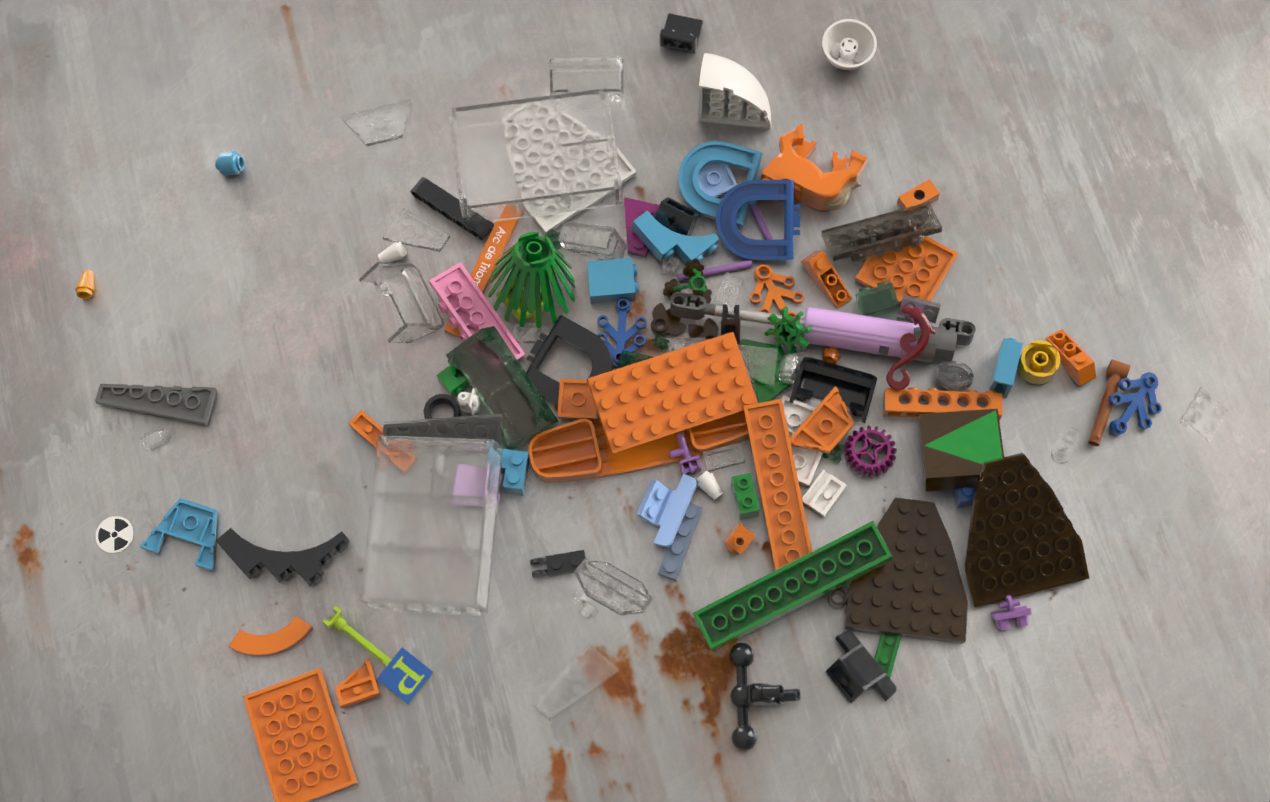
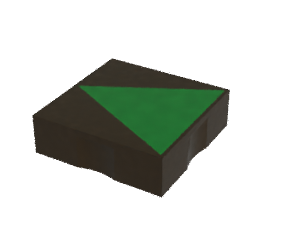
(957, 446)

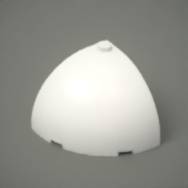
(731, 95)

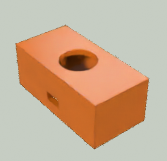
(929, 190)

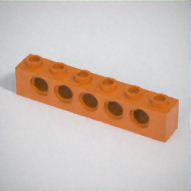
(894, 408)

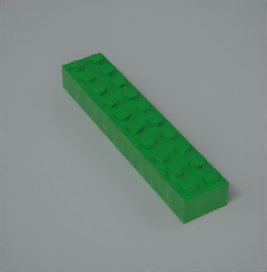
(792, 586)

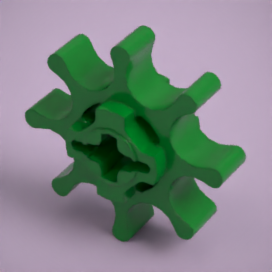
(788, 330)

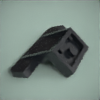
(858, 670)

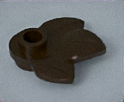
(664, 317)
(708, 331)

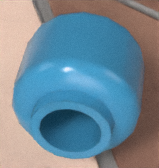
(229, 163)

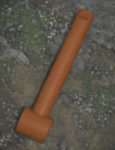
(1116, 372)

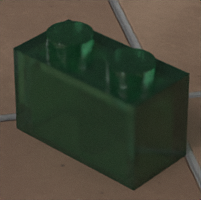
(877, 298)

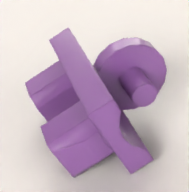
(1002, 616)

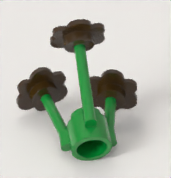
(696, 281)

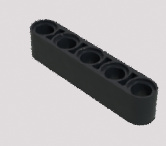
(448, 206)

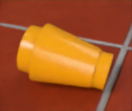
(85, 285)

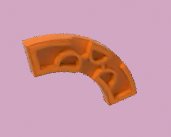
(271, 643)

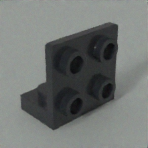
(681, 33)

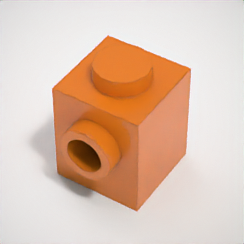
(742, 532)

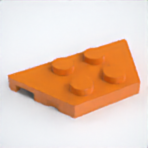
(825, 425)

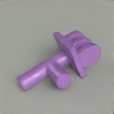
(684, 450)

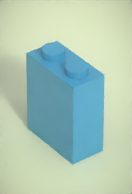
(612, 280)
(1005, 366)

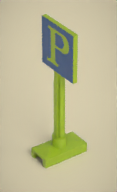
(402, 674)

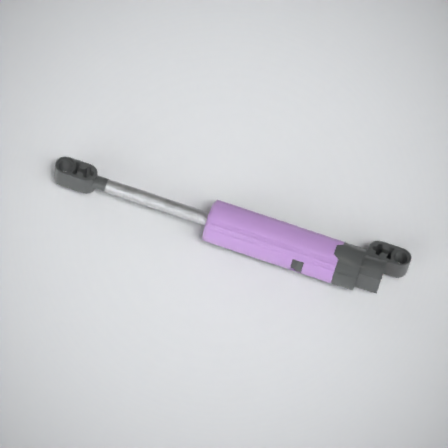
(846, 329)

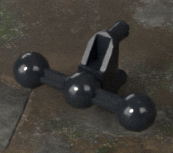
(756, 694)

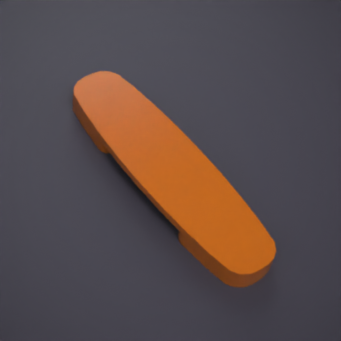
(582, 451)

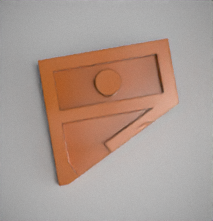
(358, 687)

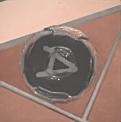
(954, 376)

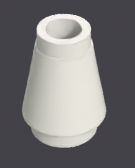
(393, 253)
(709, 485)

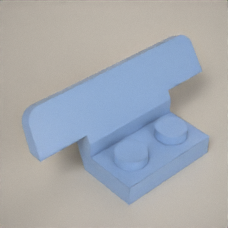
(666, 507)

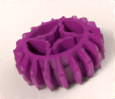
(866, 436)

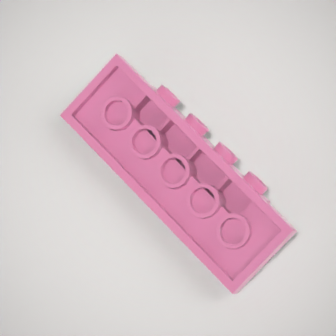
(468, 306)

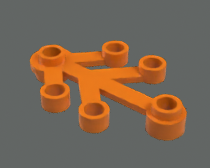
(774, 293)

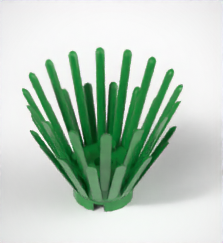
(532, 264)

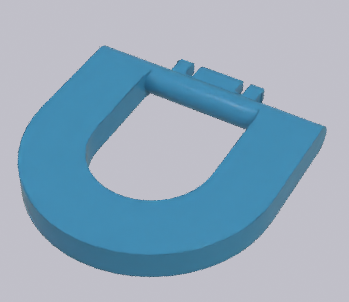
(715, 153)

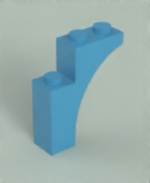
(665, 243)

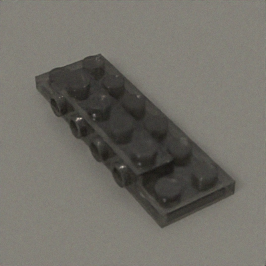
(882, 233)

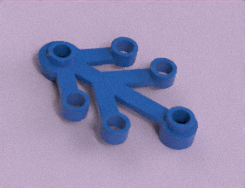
(622, 336)
(1136, 401)

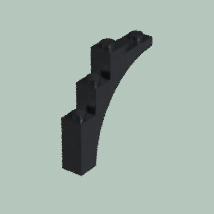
(282, 564)

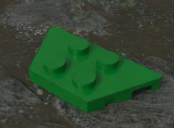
(763, 391)

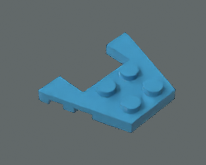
(191, 524)

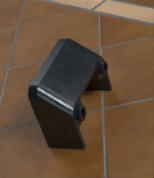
(820, 377)

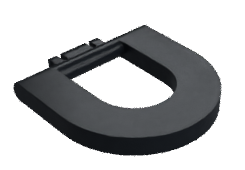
(576, 336)

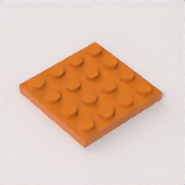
(912, 270)

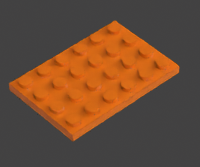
(300, 739)

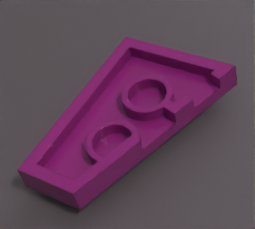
(633, 210)

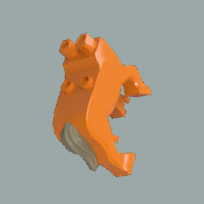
(811, 185)

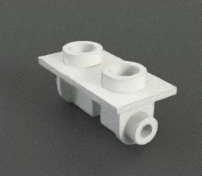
(469, 402)

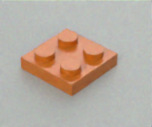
(575, 400)

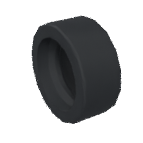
(438, 399)

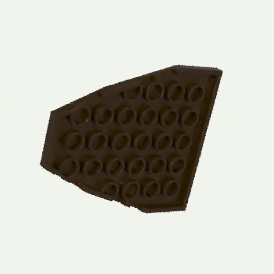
(1019, 535)
(918, 589)

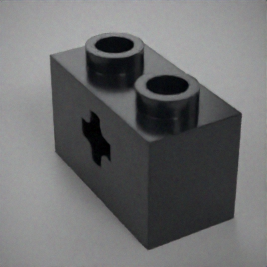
(676, 216)

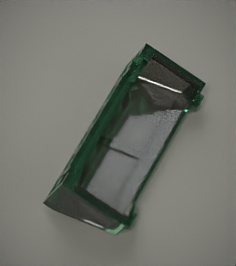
(503, 386)

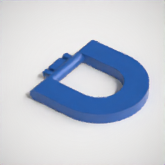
(758, 248)

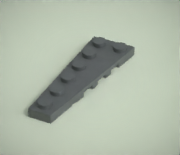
(170, 402)
(462, 427)

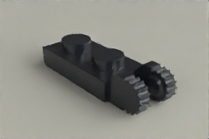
(731, 325)
(558, 564)

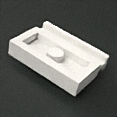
(823, 493)

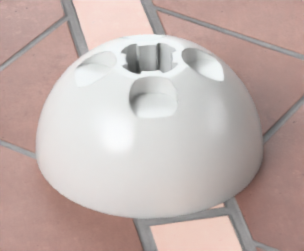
(849, 44)

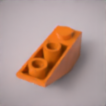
(826, 278)
(1073, 357)

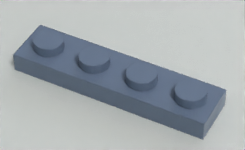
(676, 553)

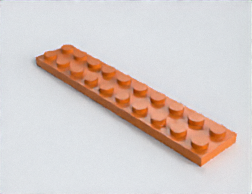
(777, 482)

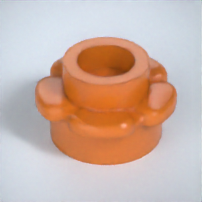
(831, 355)

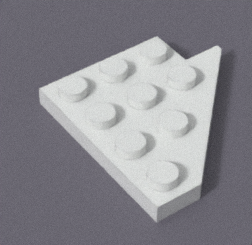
(805, 459)

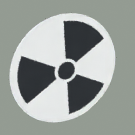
(114, 534)

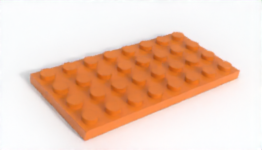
(671, 392)

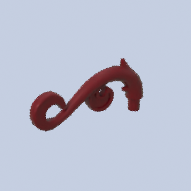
(913, 351)

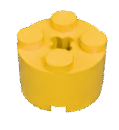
(1048, 363)

